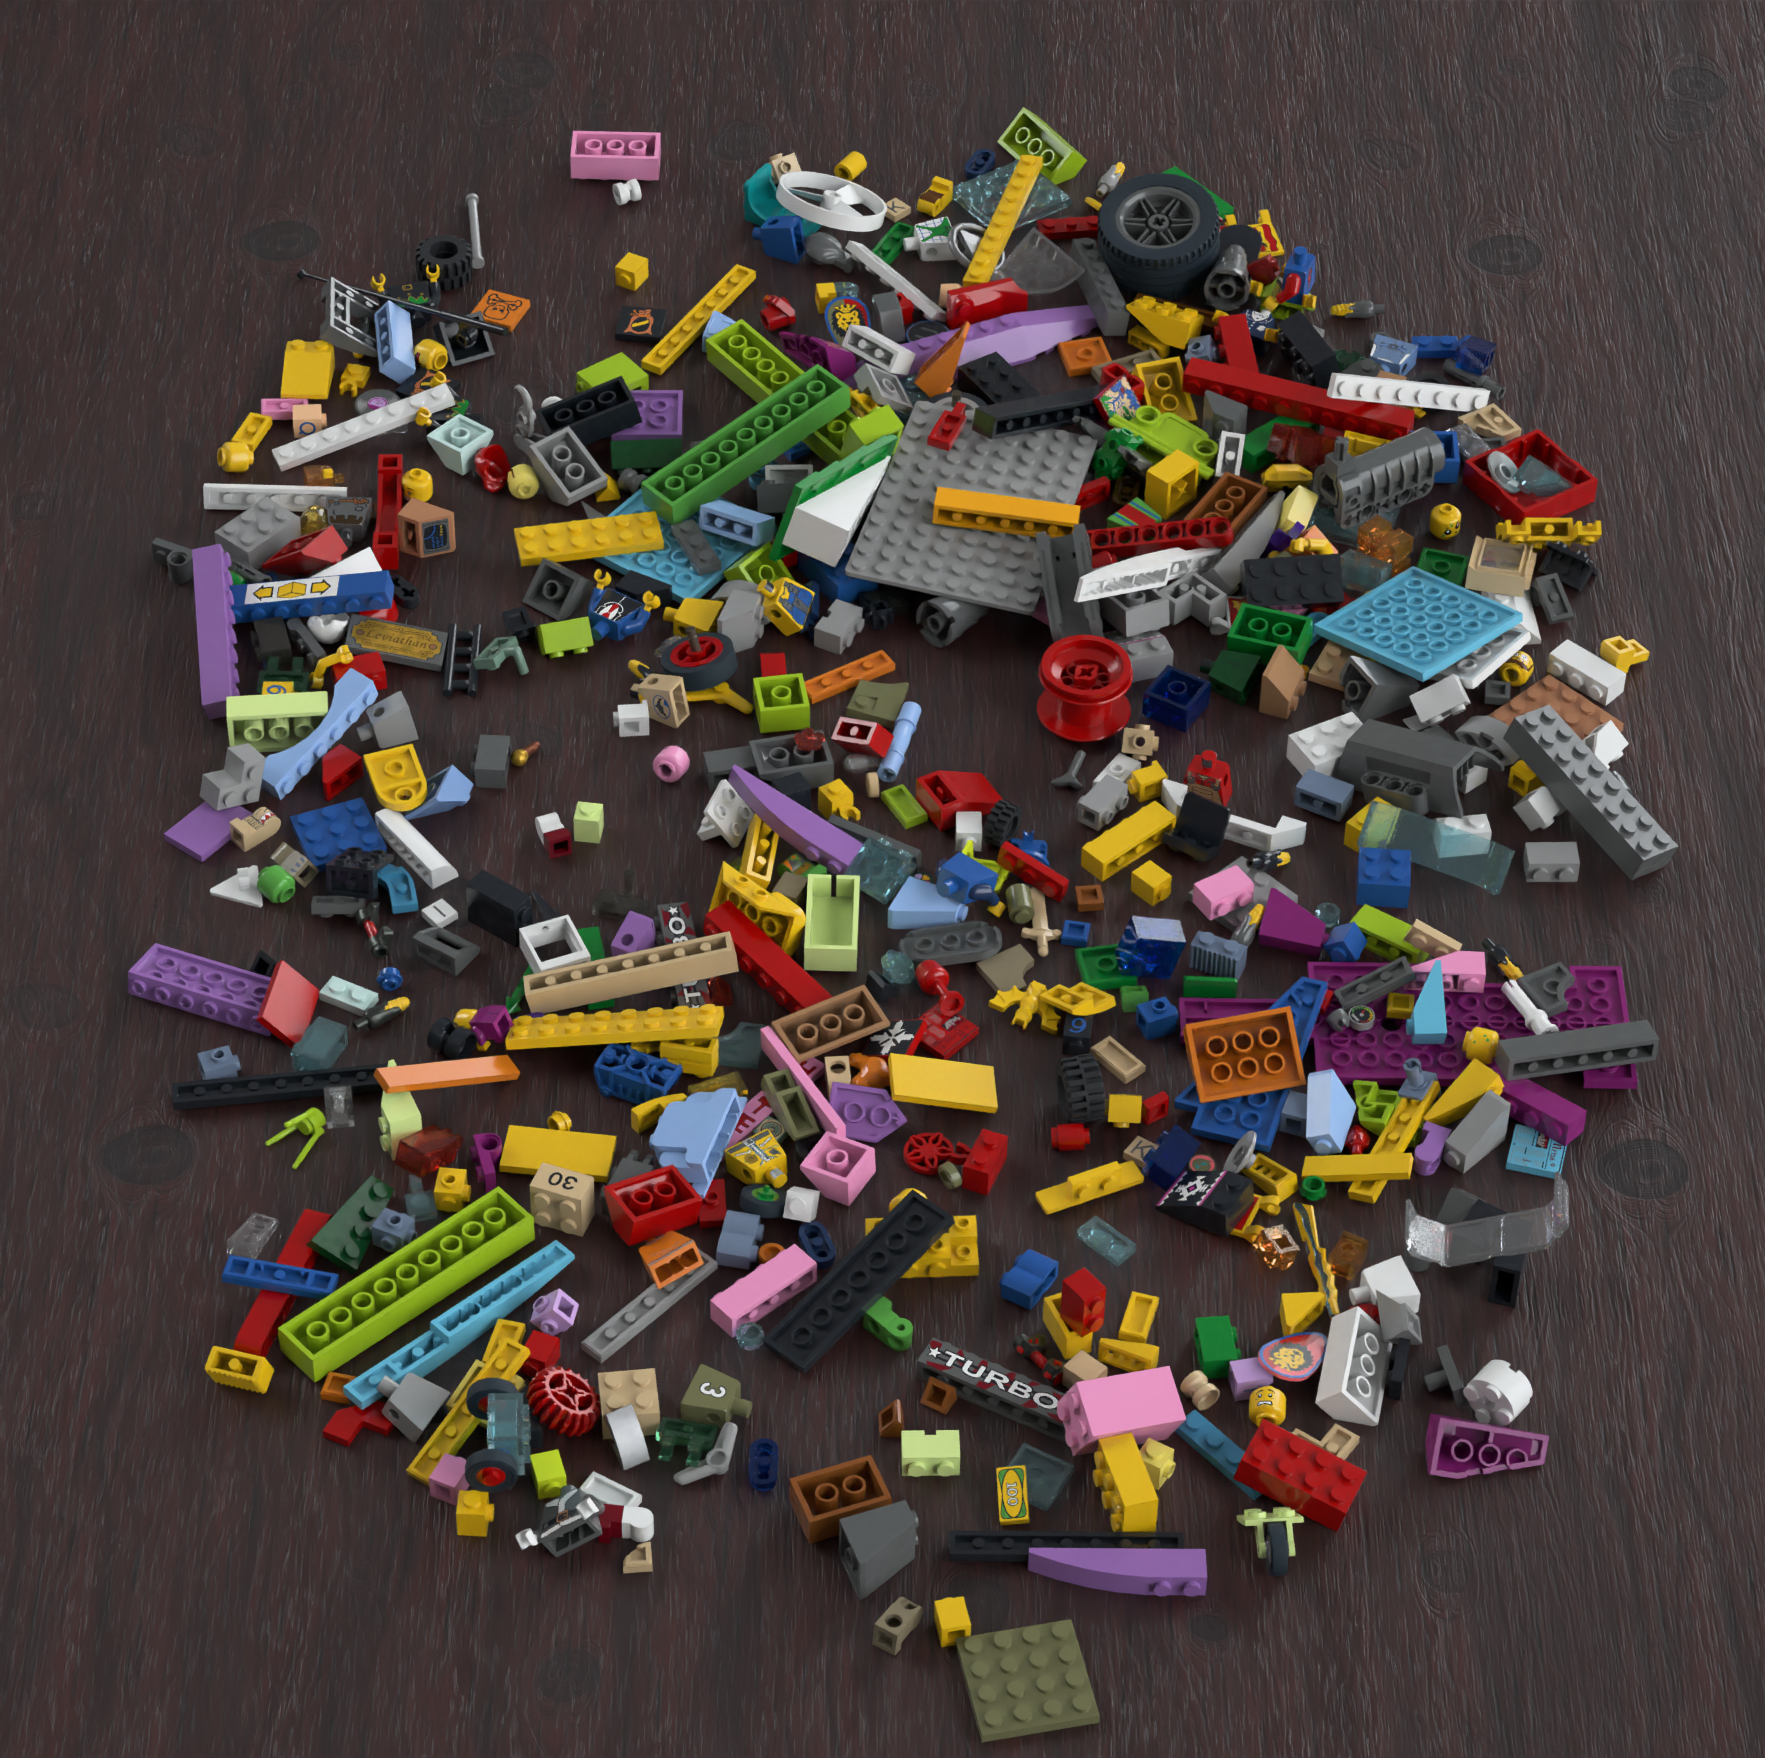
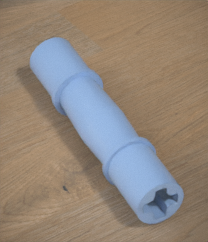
(904, 728)

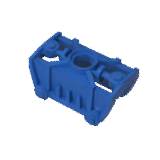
(632, 1074)

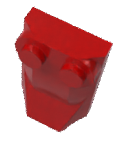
(984, 302)

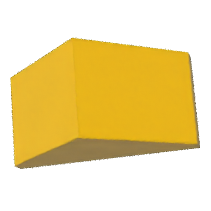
(1300, 1310)

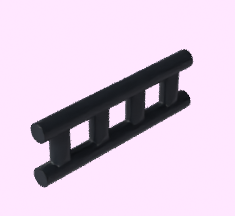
(451, 667)

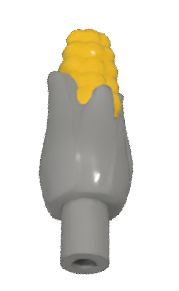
(1110, 179)

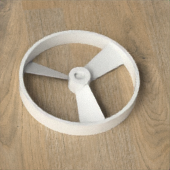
(834, 202)

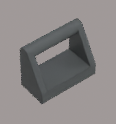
(440, 955)

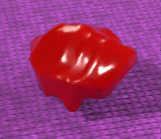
(492, 467)

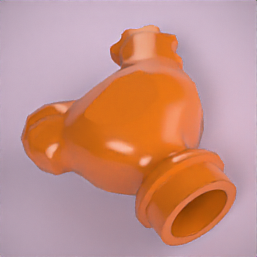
(872, 1071)

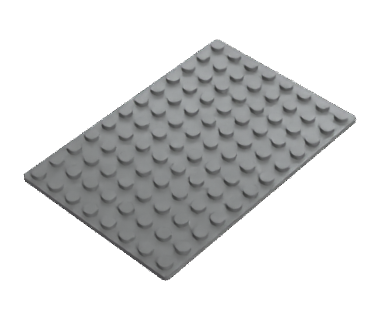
(961, 563)

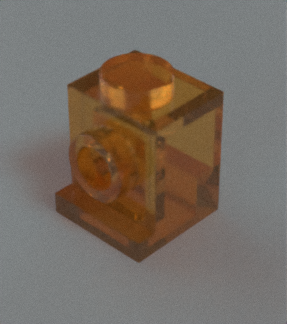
(1276, 1247)
(1348, 1255)

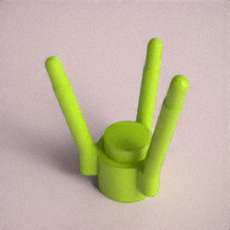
(308, 1123)

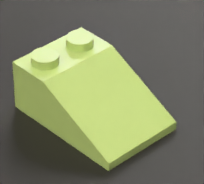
(398, 1118)

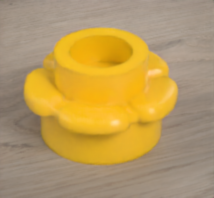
(559, 1121)

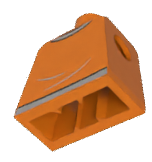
(670, 1257)

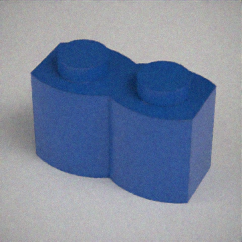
(1028, 1279)

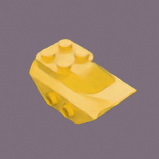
(771, 912)

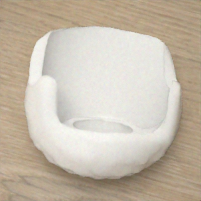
(328, 628)

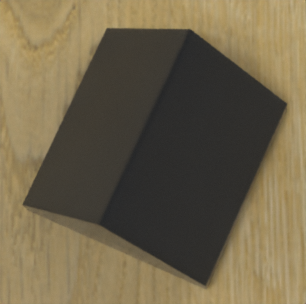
(263, 964)
(880, 987)

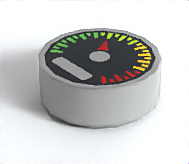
(1361, 1017)

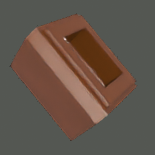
(939, 1395)
(891, 1420)

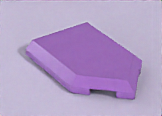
(865, 1111)

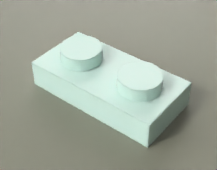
(348, 996)

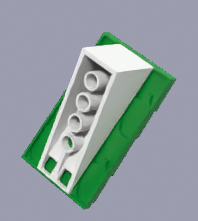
(832, 504)

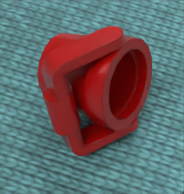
(777, 314)

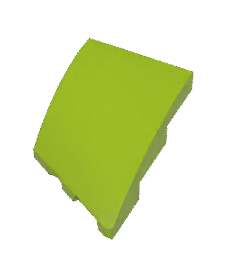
(1377, 1107)

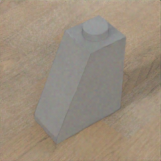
(1478, 1132)

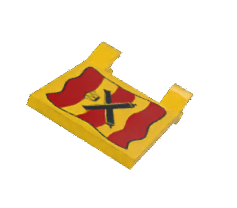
(1270, 240)

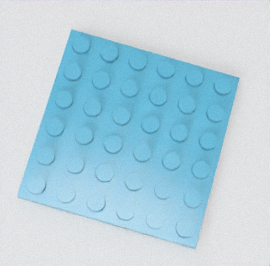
(671, 563)
(1418, 623)

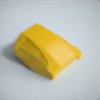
(1285, 475)

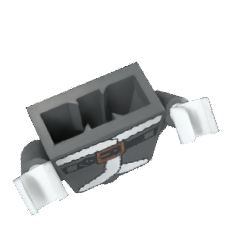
(566, 1522)

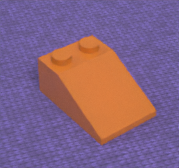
(938, 371)

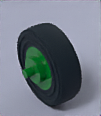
(763, 1200)

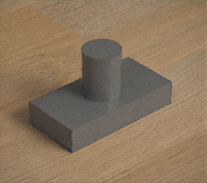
(1446, 1377)

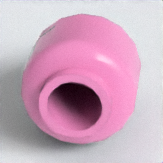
(671, 764)

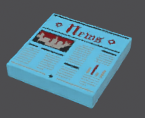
(1535, 1153)

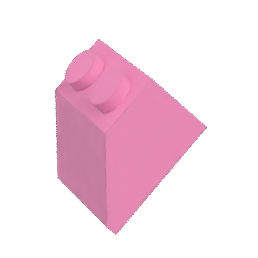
(839, 1167)

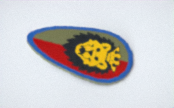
(843, 312)

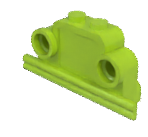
(1167, 433)

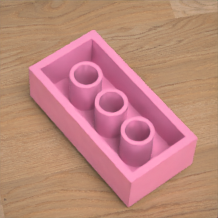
(615, 155)

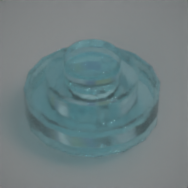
(897, 967)

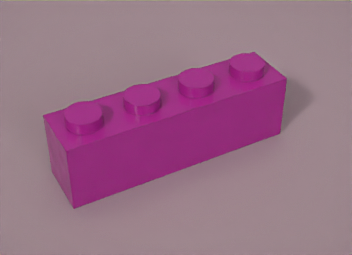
(1543, 1109)

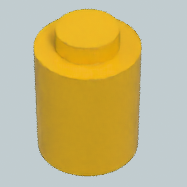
(850, 166)

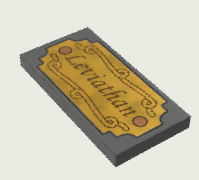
(396, 642)

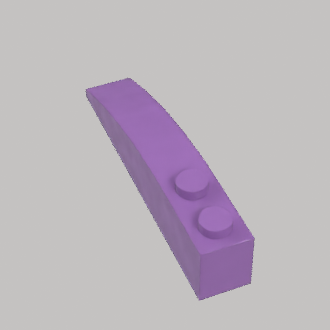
(796, 824)
(1125, 1569)

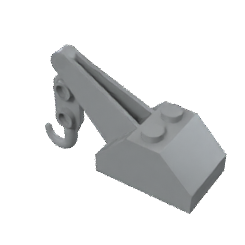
(559, 460)

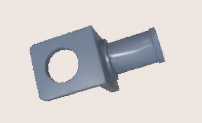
(1417, 1081)

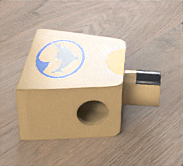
(664, 697)

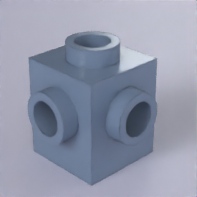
(1202, 348)
(393, 1230)

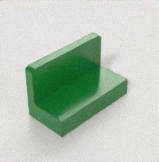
(1209, 987)

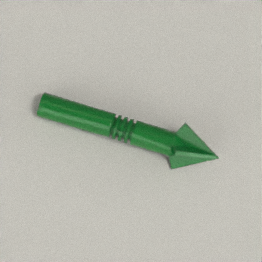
(512, 1002)

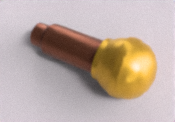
(520, 756)

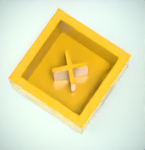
(1171, 483)

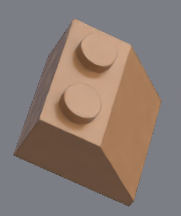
(1281, 684)

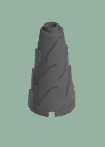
(1228, 281)
(947, 619)

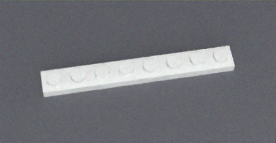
(1407, 392)
(361, 427)

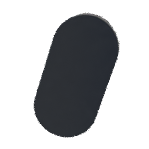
(1245, 237)

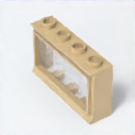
(1500, 567)

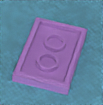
(204, 830)

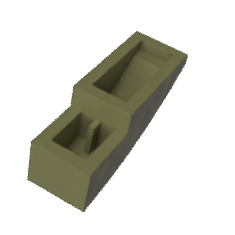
(789, 1104)

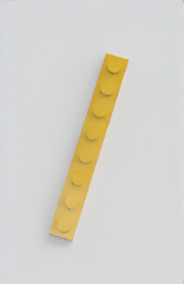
(697, 319)

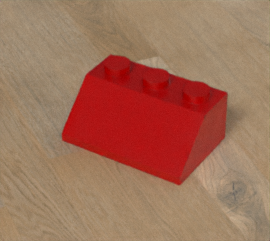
(308, 553)
(652, 1204)

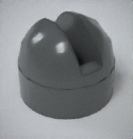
(1338, 1019)

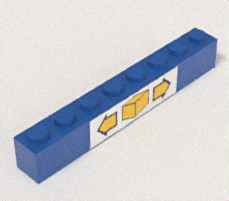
(312, 596)

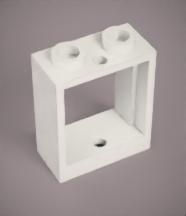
(556, 930)

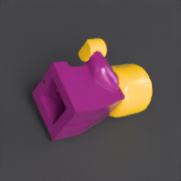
(487, 1022)

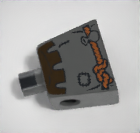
(350, 517)

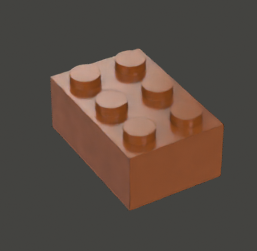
(834, 1494)

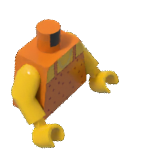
(1308, 543)

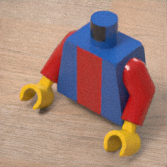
(1297, 279)

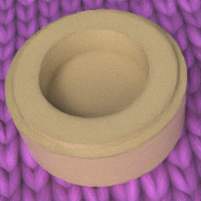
(872, 785)

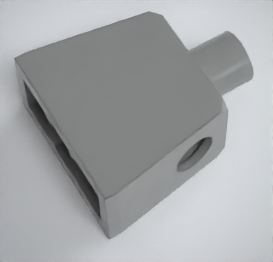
(389, 722)
(411, 1403)

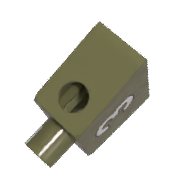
(713, 1398)

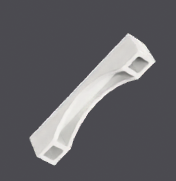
(1542, 805)

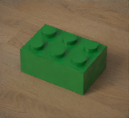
(1262, 629)

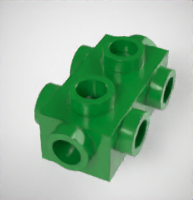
(1107, 459)

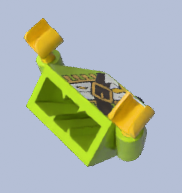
(1283, 310)

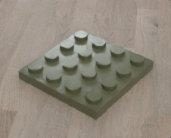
(1026, 1680)

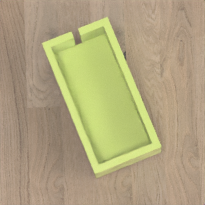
(832, 923)

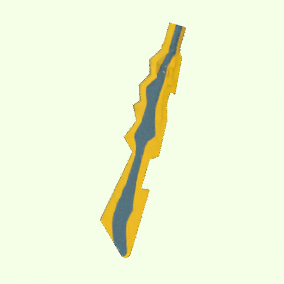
(1317, 1257)

